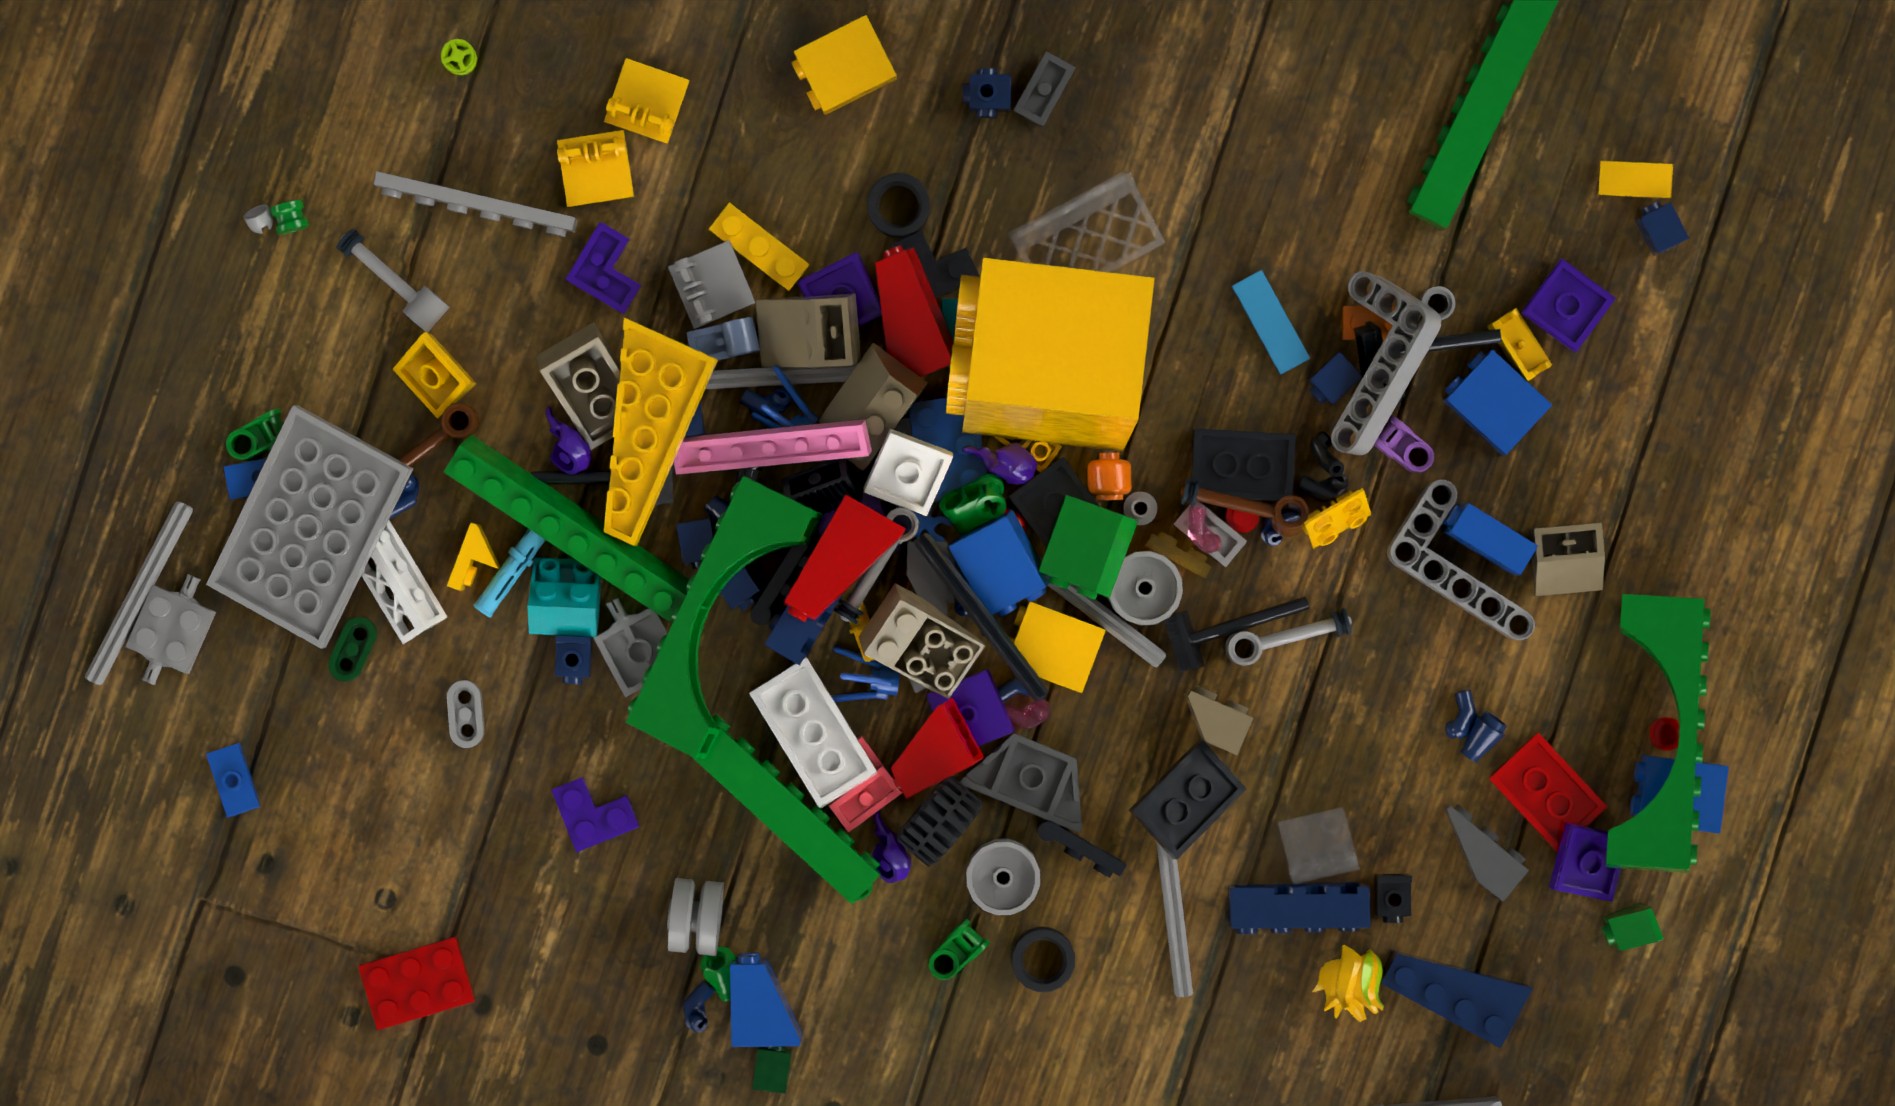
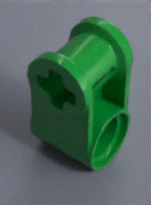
(259, 432)
(972, 505)
(958, 949)

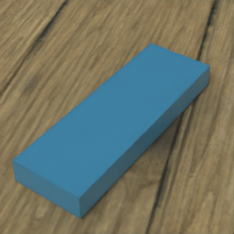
(1270, 322)

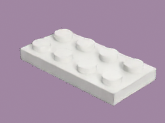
(813, 733)

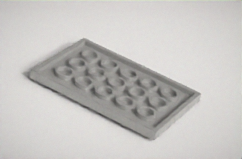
(309, 526)

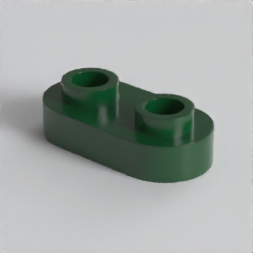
(350, 647)

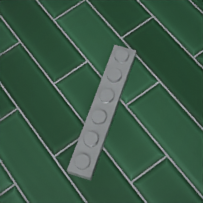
(461, 201)

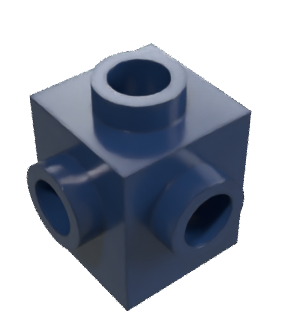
(988, 106)

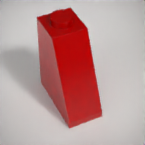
(936, 751)

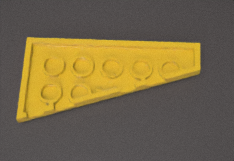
(653, 411)

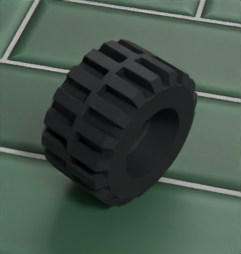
(939, 821)

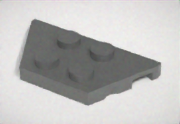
(1031, 780)

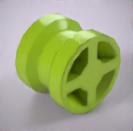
(455, 51)

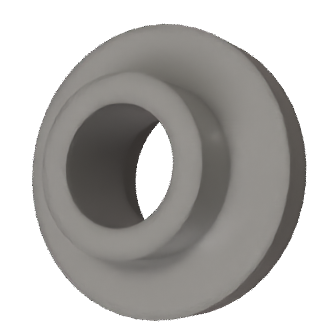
(1140, 497)

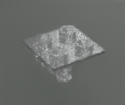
(1318, 845)

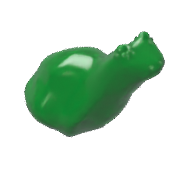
(717, 971)

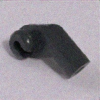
(1324, 458)
(1324, 490)

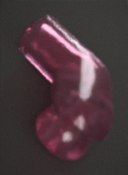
(1200, 533)
(1030, 715)

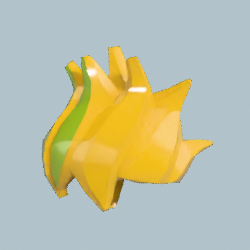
(1352, 983)

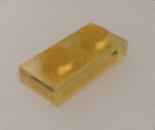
(1192, 560)

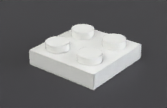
(908, 472)

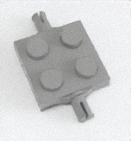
(170, 629)
(630, 645)

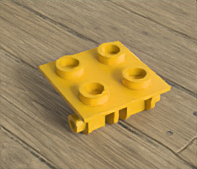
(646, 101)
(595, 168)
(1348, 512)

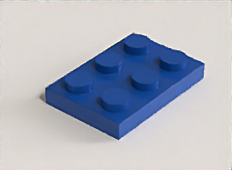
(944, 430)

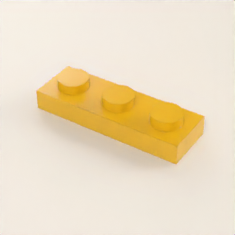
(759, 247)

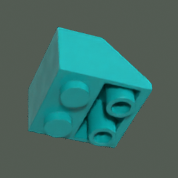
(563, 598)

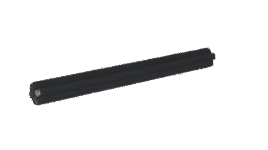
(981, 616)

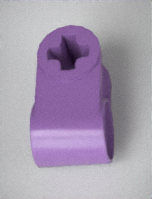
(1401, 445)

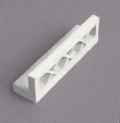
(410, 589)

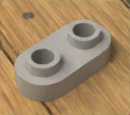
(465, 713)

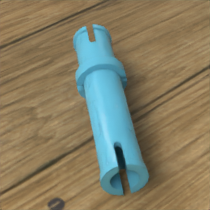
(505, 578)

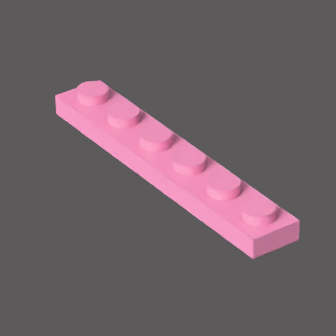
(773, 447)

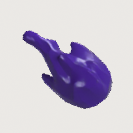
(571, 451)
(1012, 463)
(892, 855)

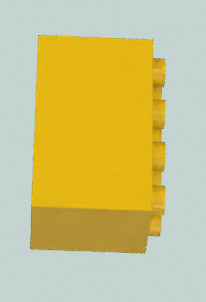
(1050, 353)

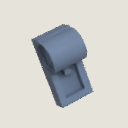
(726, 339)

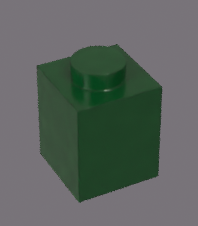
(772, 1069)

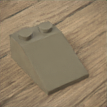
(585, 381)

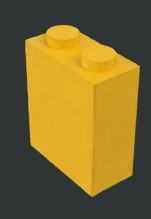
(843, 66)
(1057, 645)

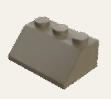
(875, 391)

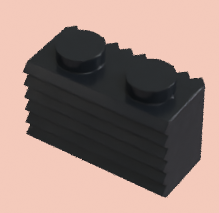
(824, 485)

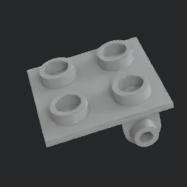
(711, 284)

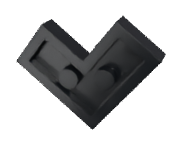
(944, 273)

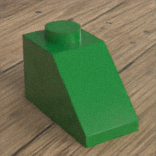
(1631, 927)

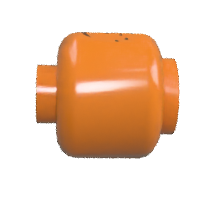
(1109, 477)

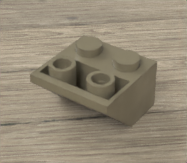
(1568, 559)
(1218, 723)

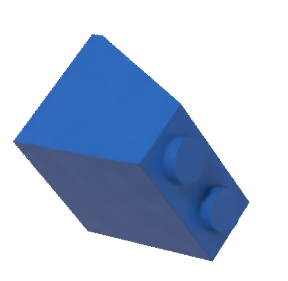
(759, 1005)

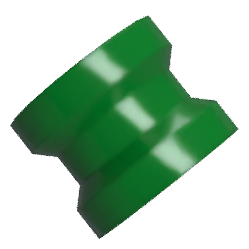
(289, 217)

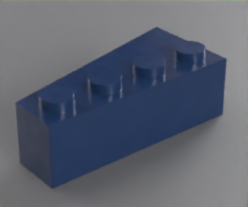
(794, 637)
(1299, 906)
(1465, 997)

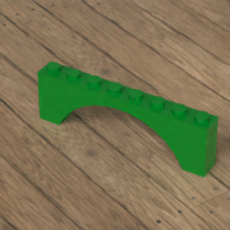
(1672, 635)
(672, 697)

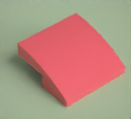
(868, 796)

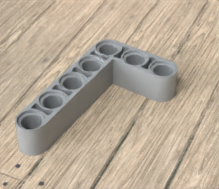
(1386, 361)
(1449, 572)

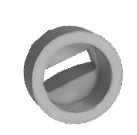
(258, 218)

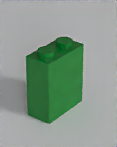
(1087, 548)

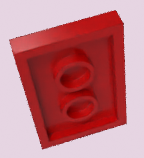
(1546, 790)
(416, 983)

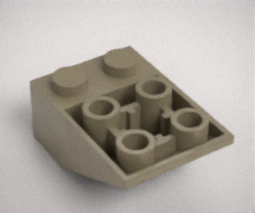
(809, 331)
(920, 642)

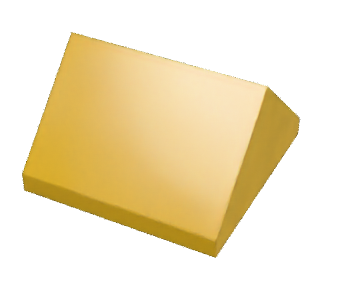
(433, 374)

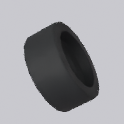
(909, 182)
(1054, 982)

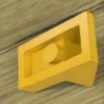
(474, 548)

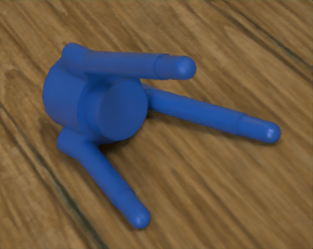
(808, 419)
(884, 680)

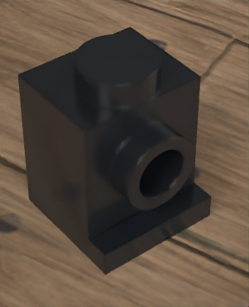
(1385, 886)

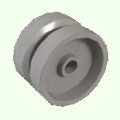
(1165, 590)
(1003, 856)
(694, 916)

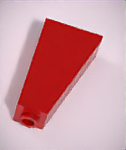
(910, 313)
(843, 554)

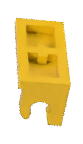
(1520, 345)

